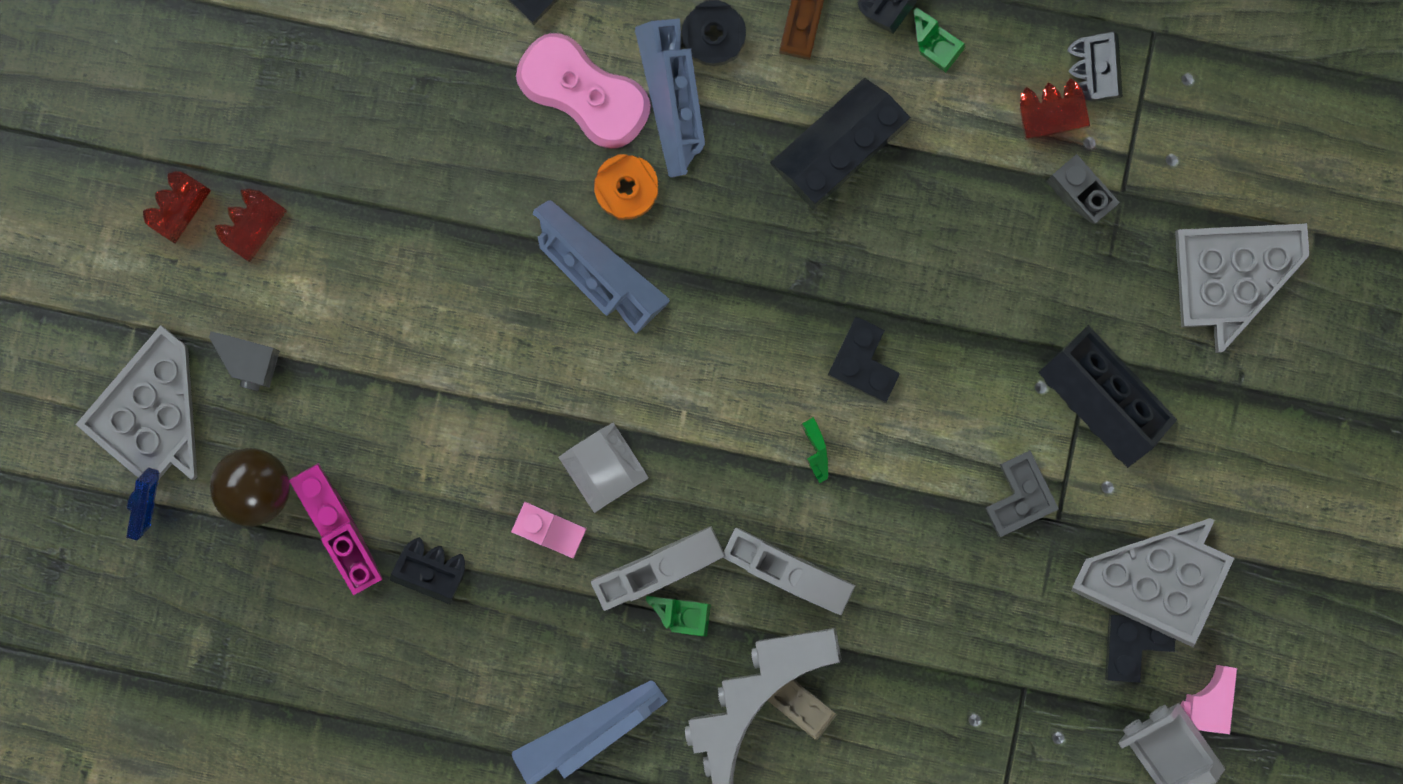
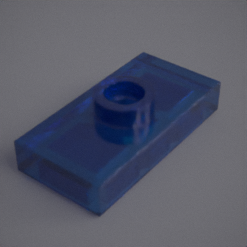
(142, 503)

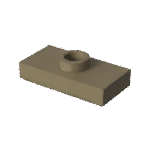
(803, 708)

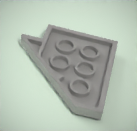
(1234, 273)
(148, 410)
(1160, 580)

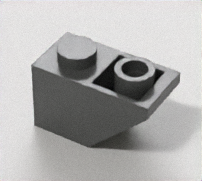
(1082, 190)

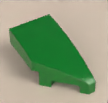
(936, 43)
(818, 461)
(682, 615)

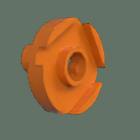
(608, 182)

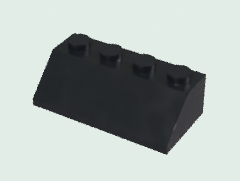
(840, 142)
(1108, 397)

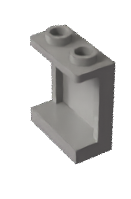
(1172, 748)

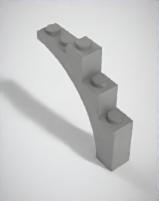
(779, 663)

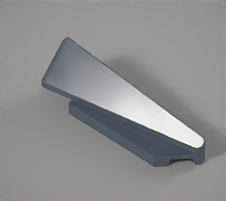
(672, 92)
(597, 269)
(588, 735)

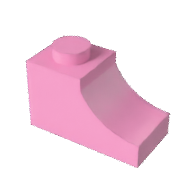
(549, 530)
(1213, 706)

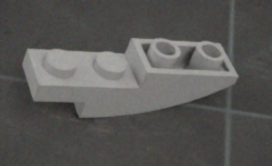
(658, 569)
(788, 571)

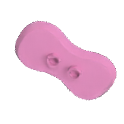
(563, 77)

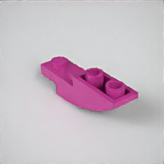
(336, 528)

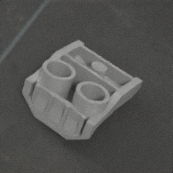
(603, 467)

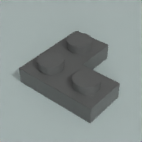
(1030, 496)

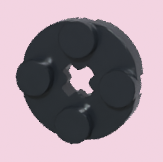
(727, 20)

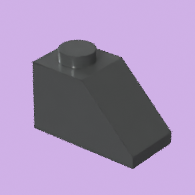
(246, 360)

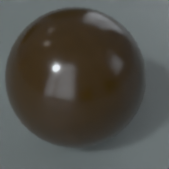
(249, 487)

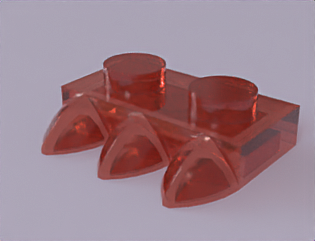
(1054, 113)
(176, 206)
(251, 224)

